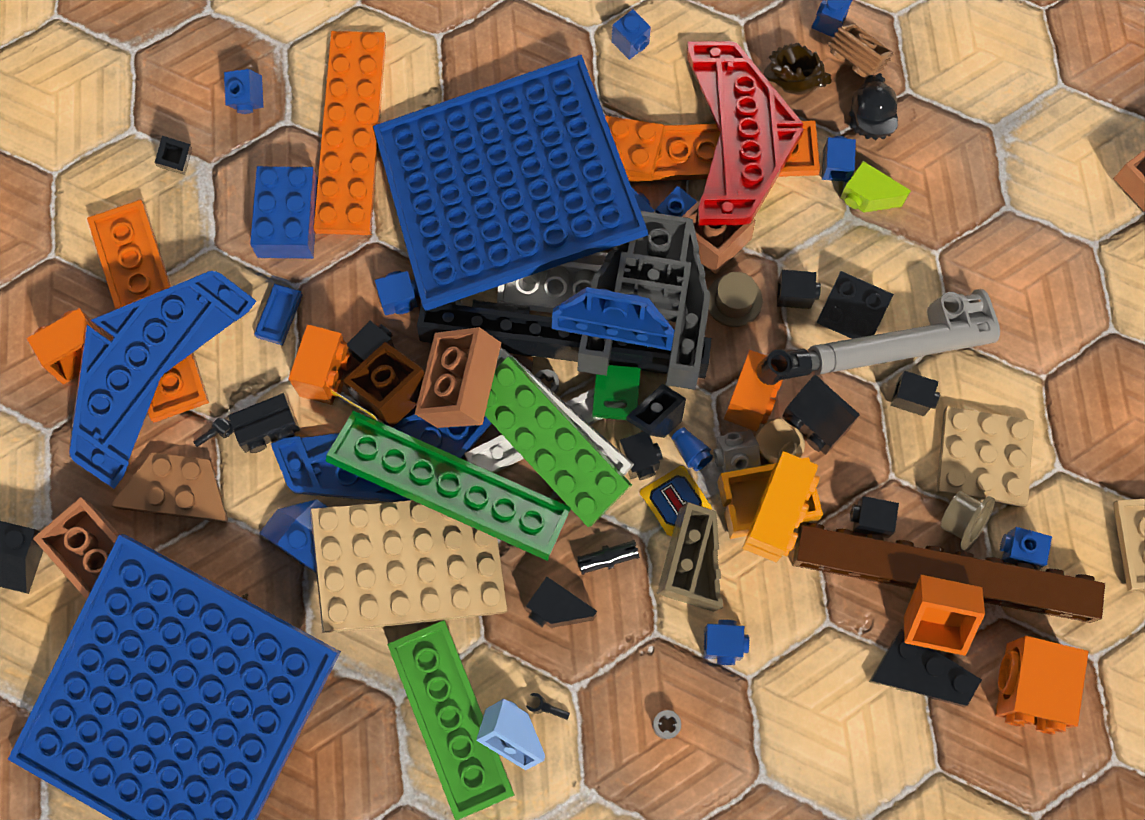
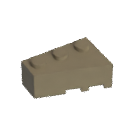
(691, 563)

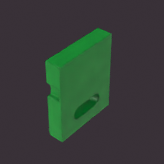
(618, 386)

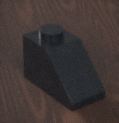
(659, 412)
(557, 606)

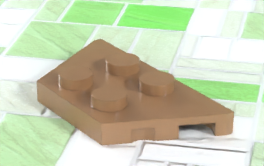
(174, 488)

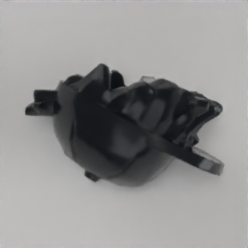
(874, 109)

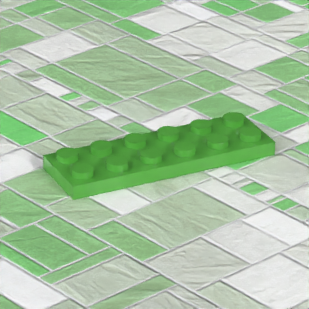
(553, 443)
(449, 720)

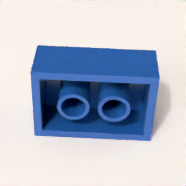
(284, 212)

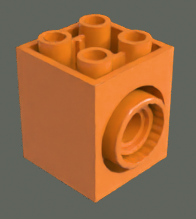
(1041, 684)

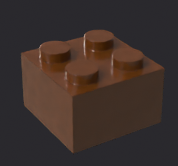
(386, 384)

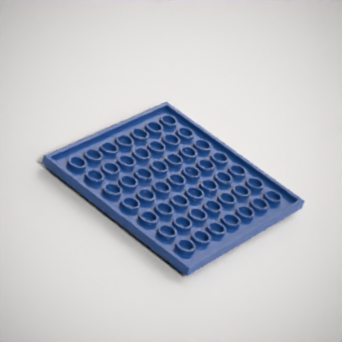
(507, 182)
(172, 696)

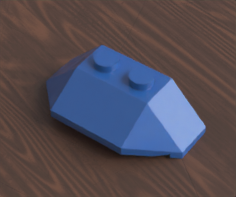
(614, 317)
(292, 531)

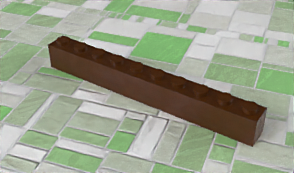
(902, 564)

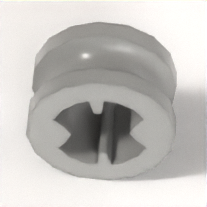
(549, 375)
(667, 714)

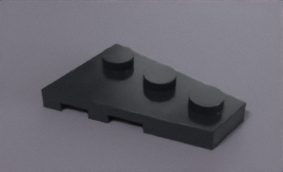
(925, 673)

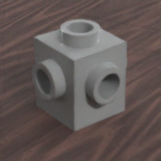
(737, 451)

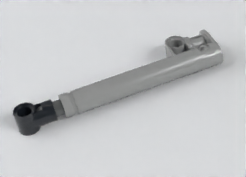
(954, 325)

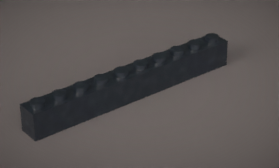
(535, 337)

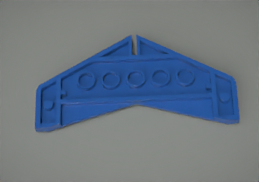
(123, 373)
(308, 473)

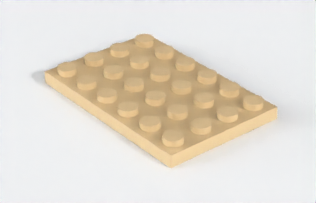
(402, 567)

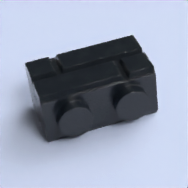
(264, 423)

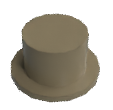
(735, 299)
(967, 518)

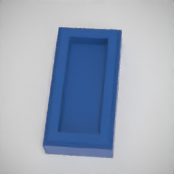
(278, 314)

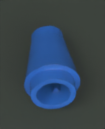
(692, 450)

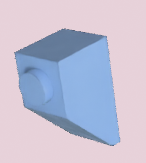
(511, 734)

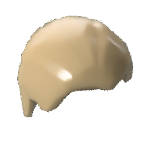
(778, 437)

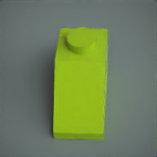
(873, 190)

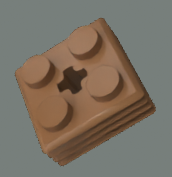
(860, 49)

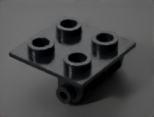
(854, 307)

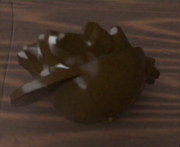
(796, 69)

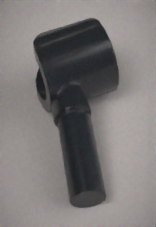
(220, 426)
(545, 707)

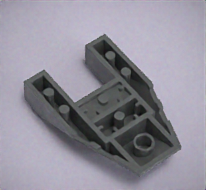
(671, 275)

